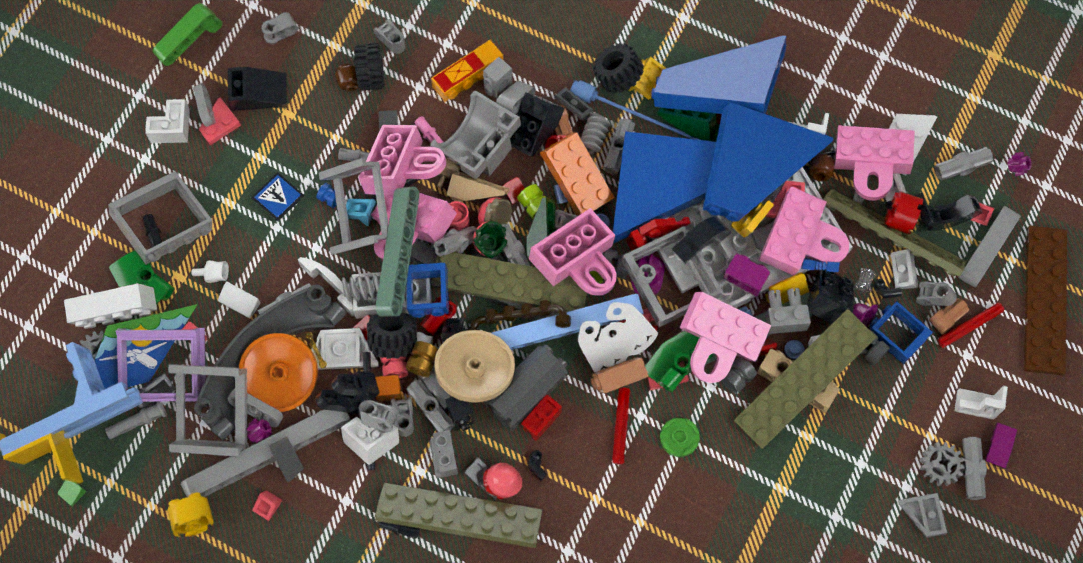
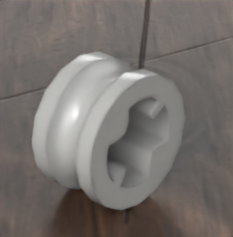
(651, 274)

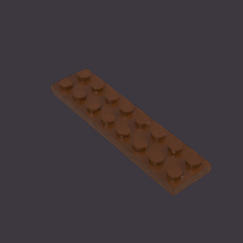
(1045, 300)

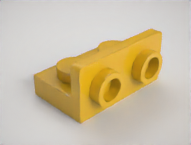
(651, 71)
(751, 220)

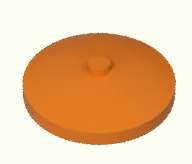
(280, 370)

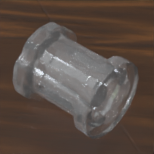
(865, 280)

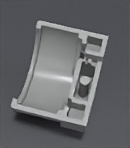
(482, 137)

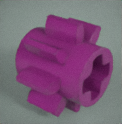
(1019, 164)
(258, 430)

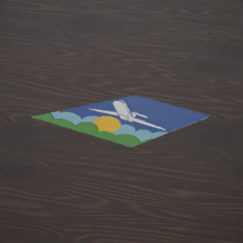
(142, 355)

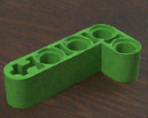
(186, 32)

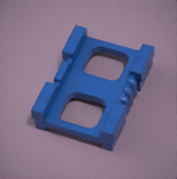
(809, 264)

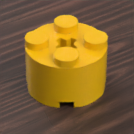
(190, 515)

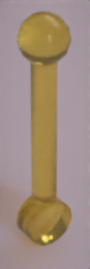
(323, 364)

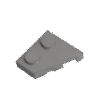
(926, 514)

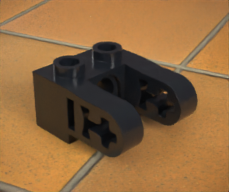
(347, 398)

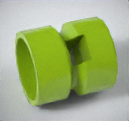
(531, 198)

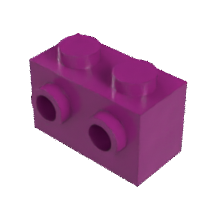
(746, 274)

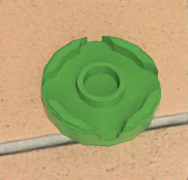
(679, 437)

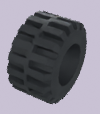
(369, 66)
(618, 68)
(391, 335)

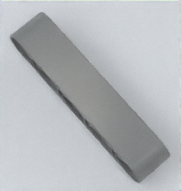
(989, 246)

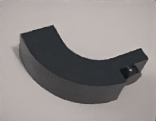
(950, 215)
(707, 232)

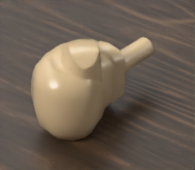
(449, 169)

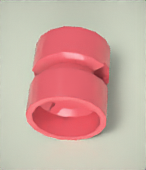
(462, 217)
(394, 367)

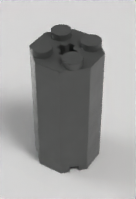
(530, 384)

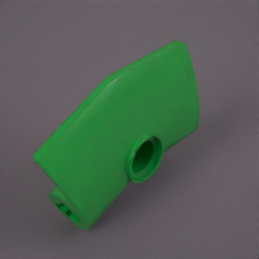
(132, 270)
(664, 365)

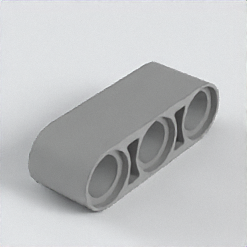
(513, 96)

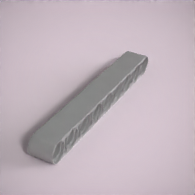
(260, 455)

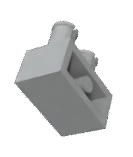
(787, 318)

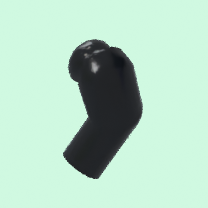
(886, 292)
(534, 464)

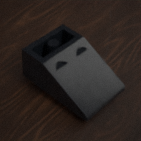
(256, 88)
(538, 121)
(830, 296)

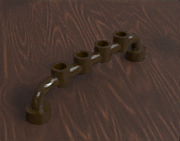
(527, 311)

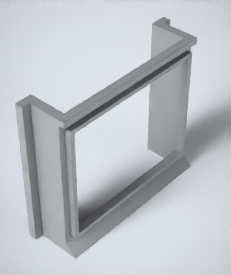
(346, 170)
(210, 447)

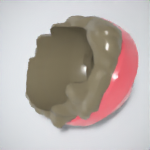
(496, 210)

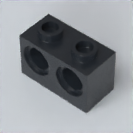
(460, 413)

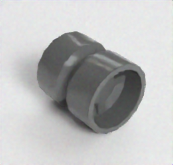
(612, 255)
(876, 352)
(740, 373)

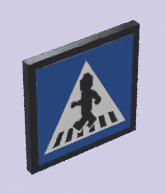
(277, 196)

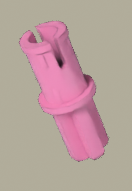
(427, 131)

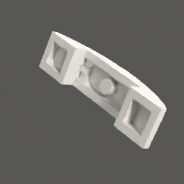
(314, 268)

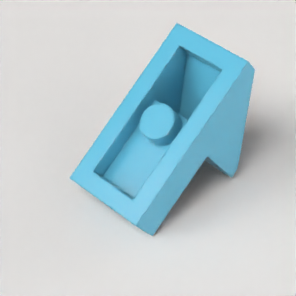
(361, 209)

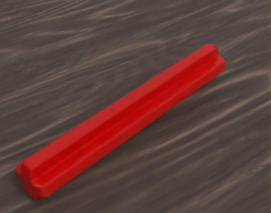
(970, 325)
(621, 426)

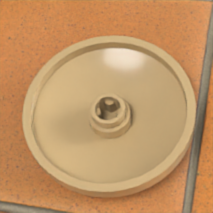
(474, 366)

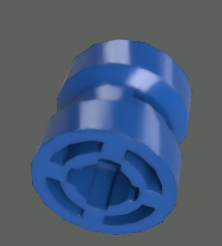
(327, 194)

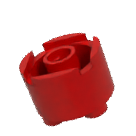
(904, 212)

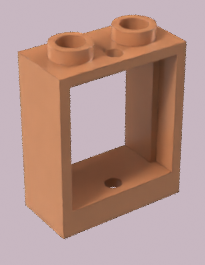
(619, 375)

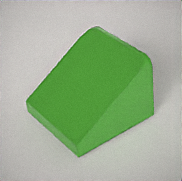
(71, 492)

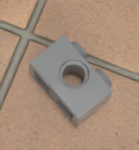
(497, 77)

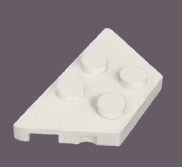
(919, 123)
(343, 349)

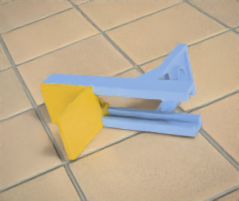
(88, 411)

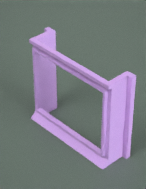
(197, 339)

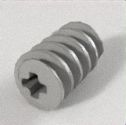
(594, 132)
(361, 288)

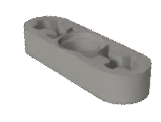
(204, 105)
(259, 409)

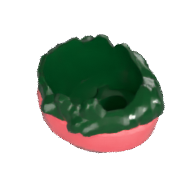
(490, 238)

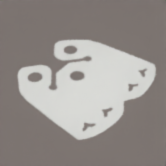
(620, 346)

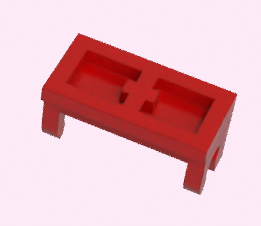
(541, 417)

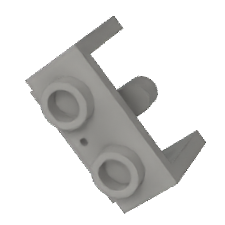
(443, 454)

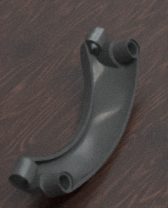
(289, 316)

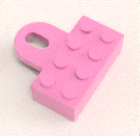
(874, 153)
(400, 158)
(431, 221)
(799, 234)
(575, 252)
(722, 332)

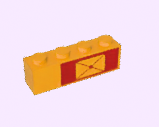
(465, 71)

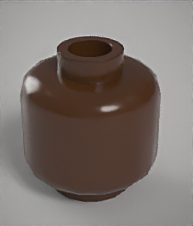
(346, 77)
(822, 167)

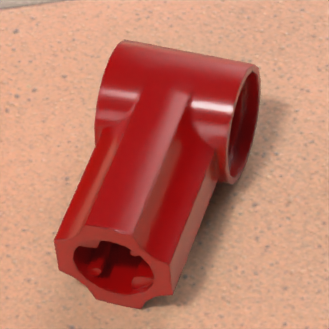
(433, 323)

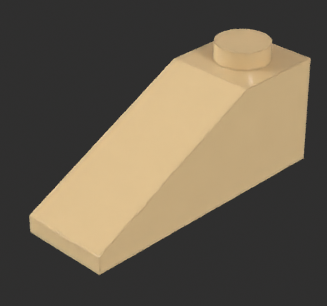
(465, 188)

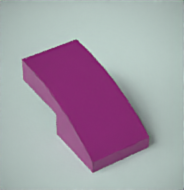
(1001, 445)

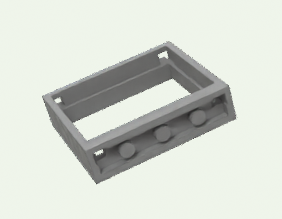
(149, 193)
(704, 270)

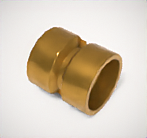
(422, 360)

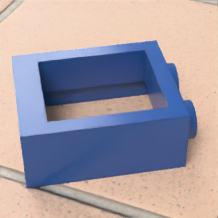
(423, 271)
(908, 319)

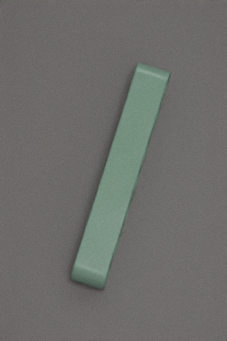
(397, 252)

